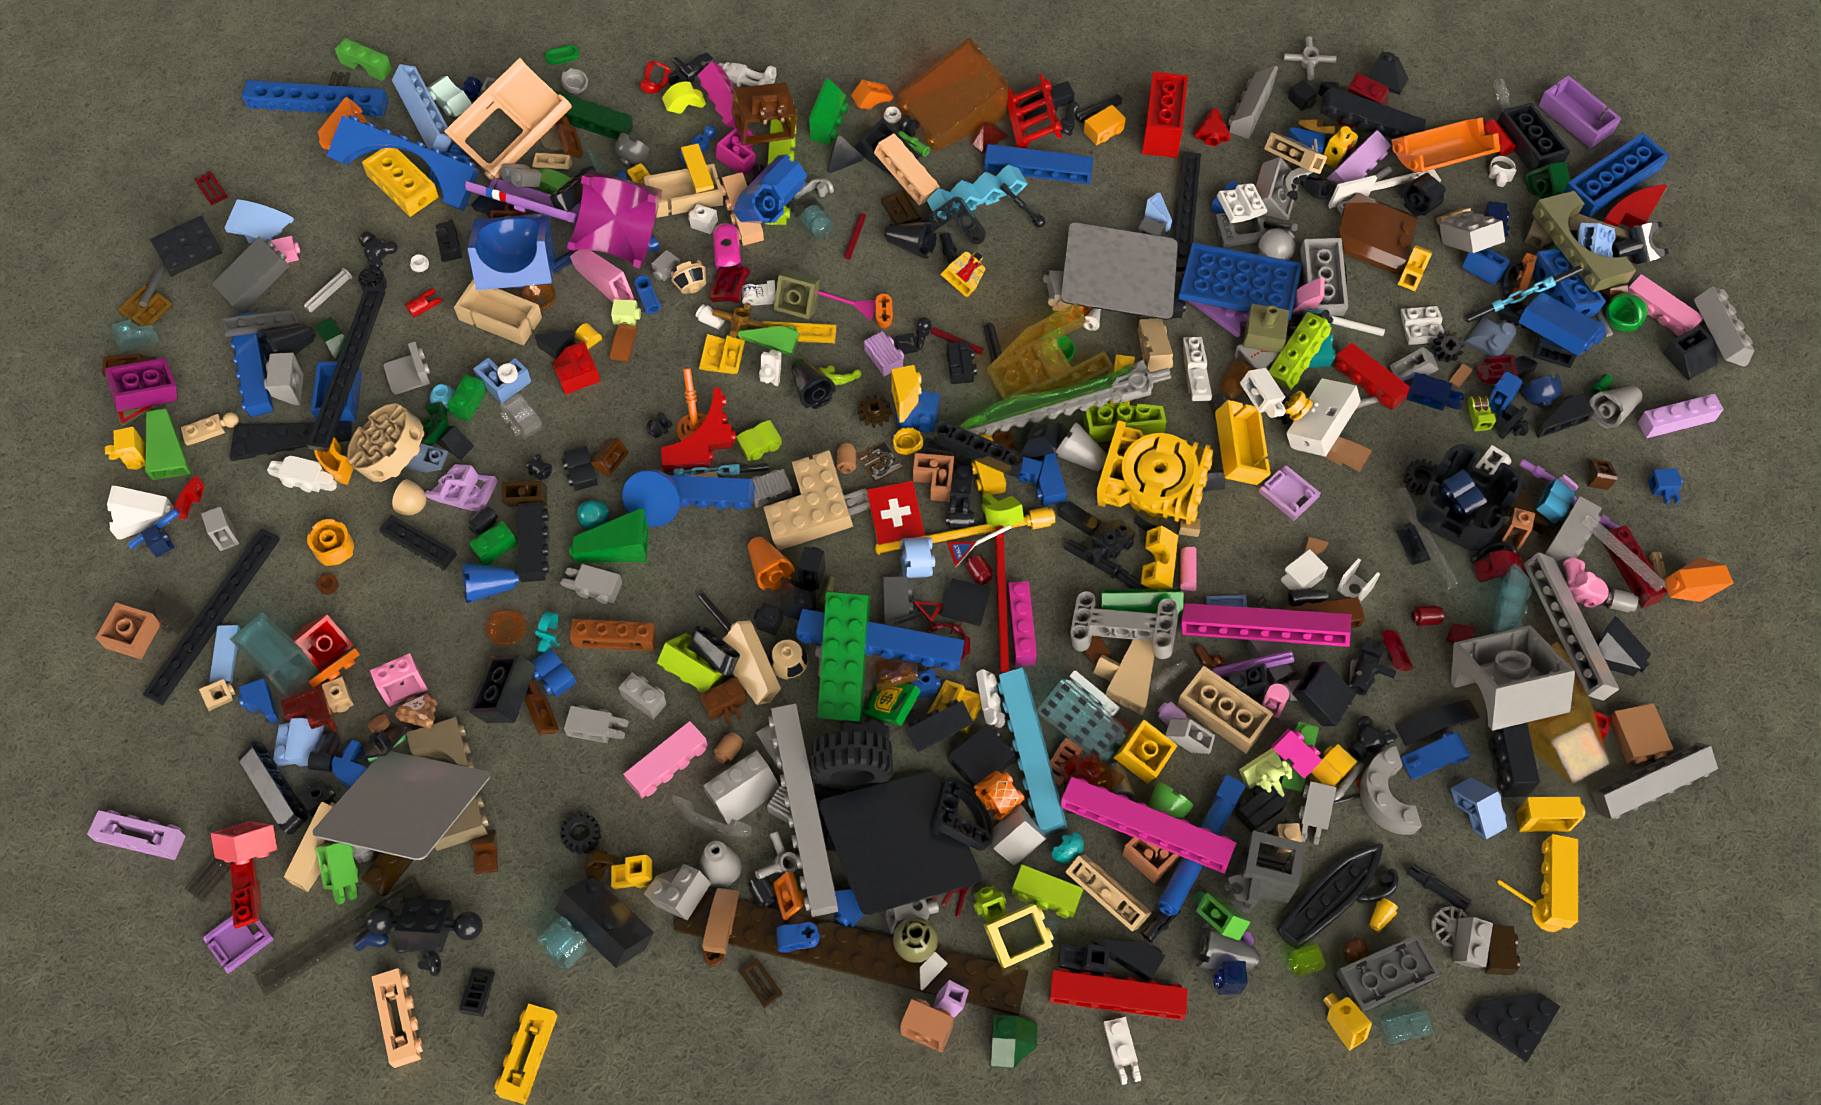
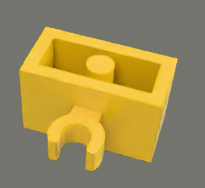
(129, 447)

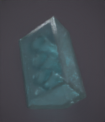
(1511, 601)

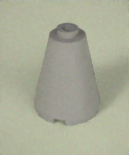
(1614, 405)
(1082, 449)
(720, 864)

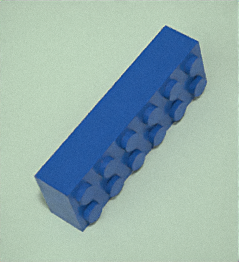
(1617, 174)

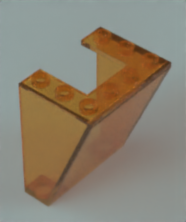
(956, 96)

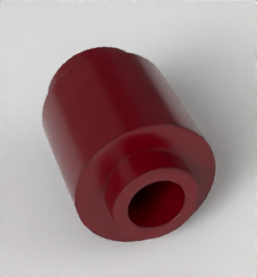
(979, 569)
(1427, 615)

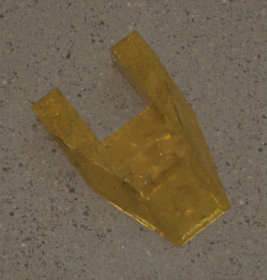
(1037, 363)
(1572, 739)

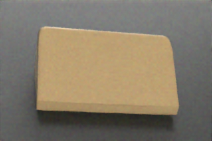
(555, 161)

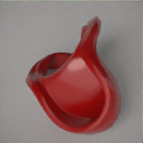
(650, 87)

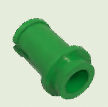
(1602, 384)

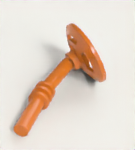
(694, 423)

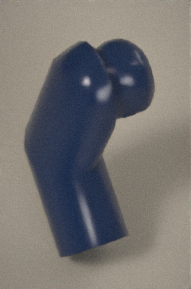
(371, 940)

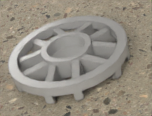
(1449, 926)

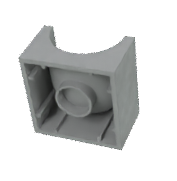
(1516, 674)

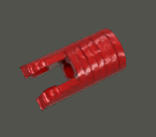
(420, 305)

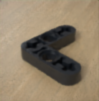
(958, 214)

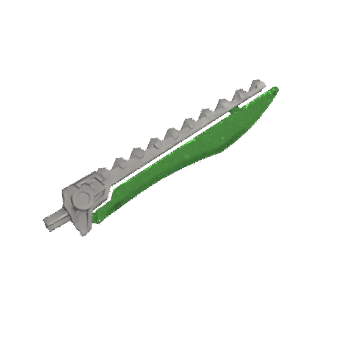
(1118, 386)

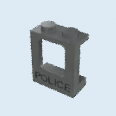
(1227, 235)

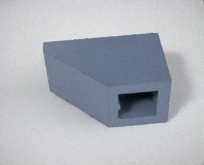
(428, 459)

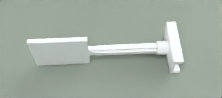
(1365, 185)

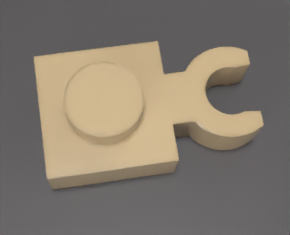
(1456, 213)

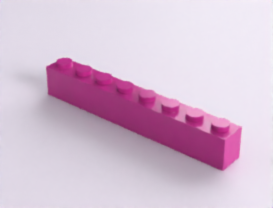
(1267, 624)
(1148, 824)

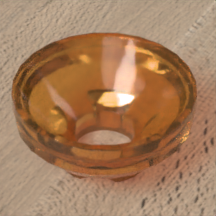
(546, 291)

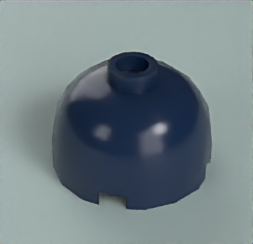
(1543, 390)

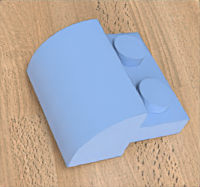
(295, 742)

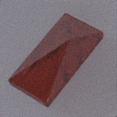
(987, 134)

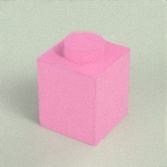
(288, 248)

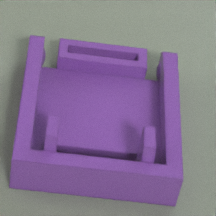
(236, 945)

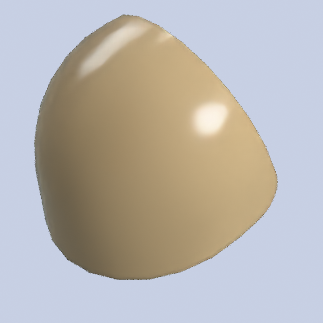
(408, 498)

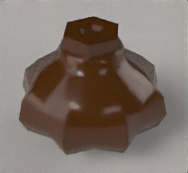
(1355, 950)

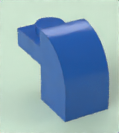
(346, 768)

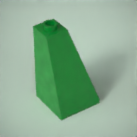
(615, 541)

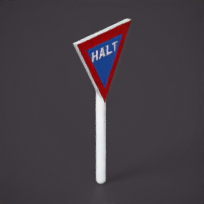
(960, 550)

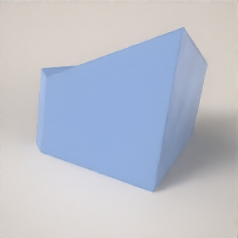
(1158, 211)

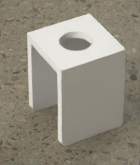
(1304, 572)
(1350, 578)

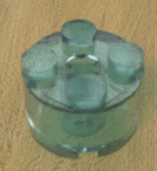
(562, 943)

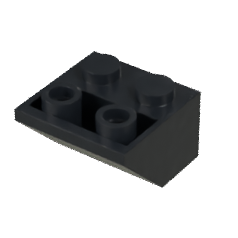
(1692, 352)

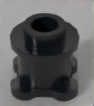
(658, 425)
(539, 468)

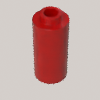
(1506, 144)

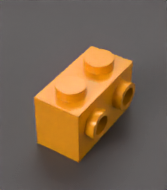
(1104, 125)

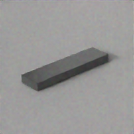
(257, 322)

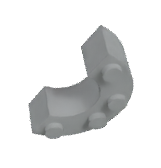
(1378, 799)

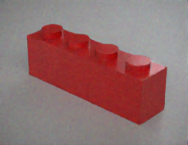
(1371, 376)

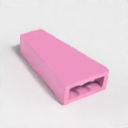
(602, 275)

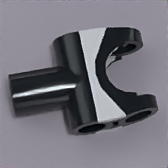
(1640, 244)

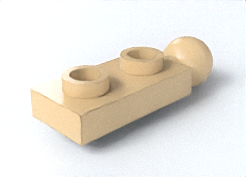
(208, 428)

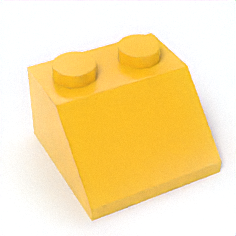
(905, 390)

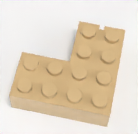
(815, 512)

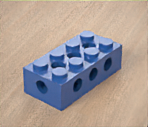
(1571, 291)

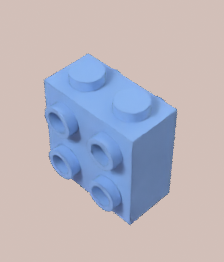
(1596, 238)

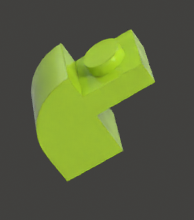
(1002, 512)

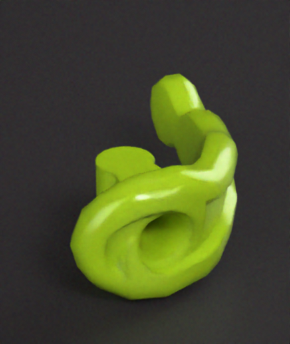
(840, 379)

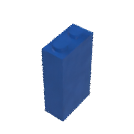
(1561, 324)

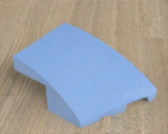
(256, 221)

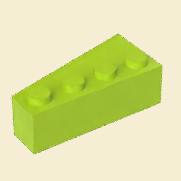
(1102, 421)

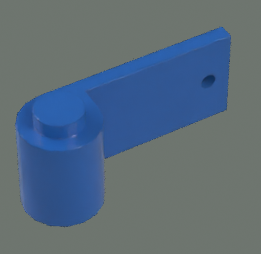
(1436, 755)

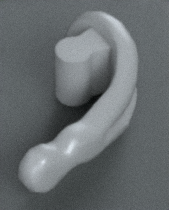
(823, 186)

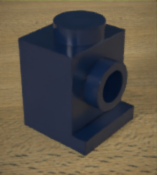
(157, 540)

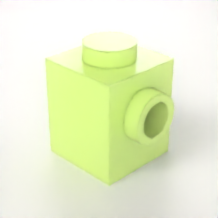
(625, 312)

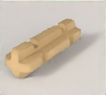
(1658, 565)

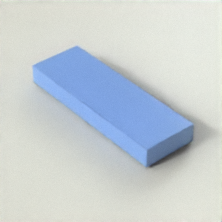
(224, 654)

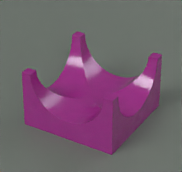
(616, 217)

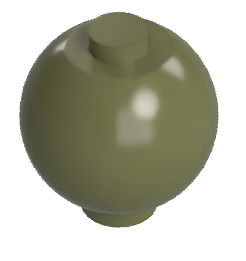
(915, 939)

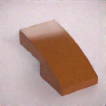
(623, 342)

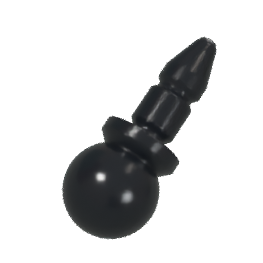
(924, 325)

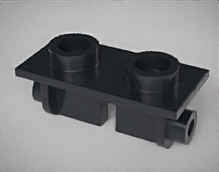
(1413, 544)

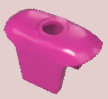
(726, 255)

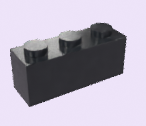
(939, 725)

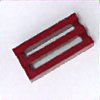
(205, 179)

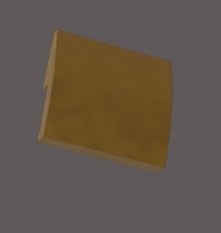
(1317, 125)
(146, 315)

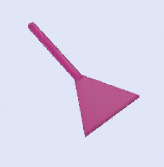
(867, 308)

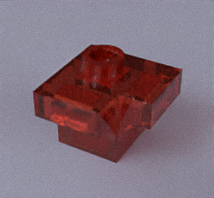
(1084, 767)

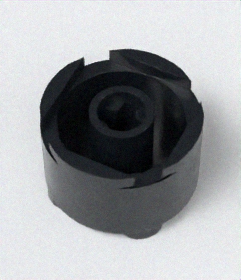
(1423, 194)

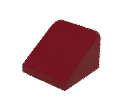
(1459, 633)

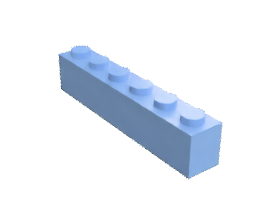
(421, 107)

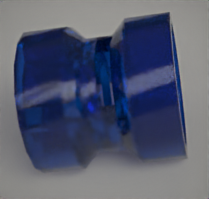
(472, 87)

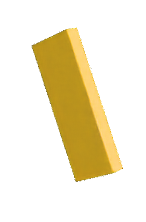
(697, 168)

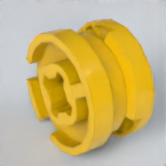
(1298, 405)

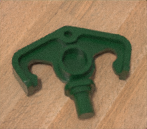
(436, 425)

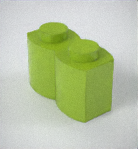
(759, 440)

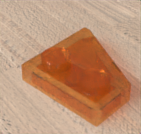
(895, 674)

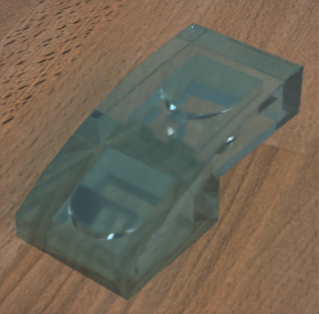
(1407, 1027)

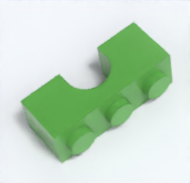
(352, 54)

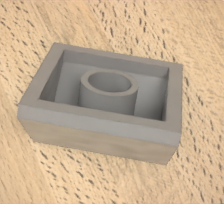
(1016, 836)

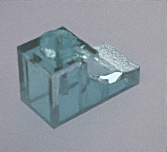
(131, 336)

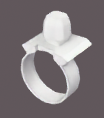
(1500, 174)

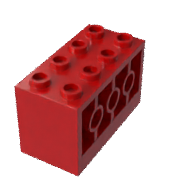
(1165, 114)

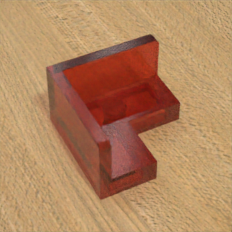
(313, 704)

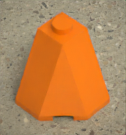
(345, 108)
(1698, 580)

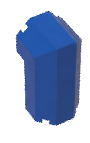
(770, 191)

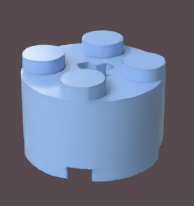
(916, 557)

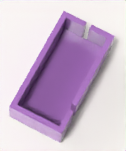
(1579, 112)

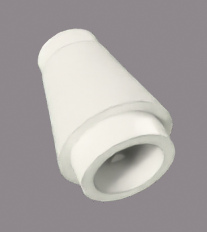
(705, 315)

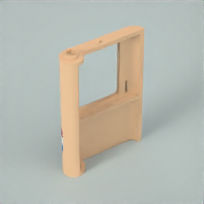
(525, 101)

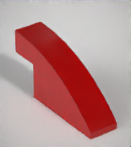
(1635, 208)

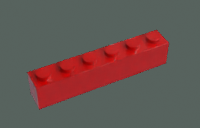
(1118, 994)

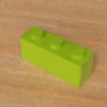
(1047, 891)

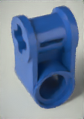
(794, 937)

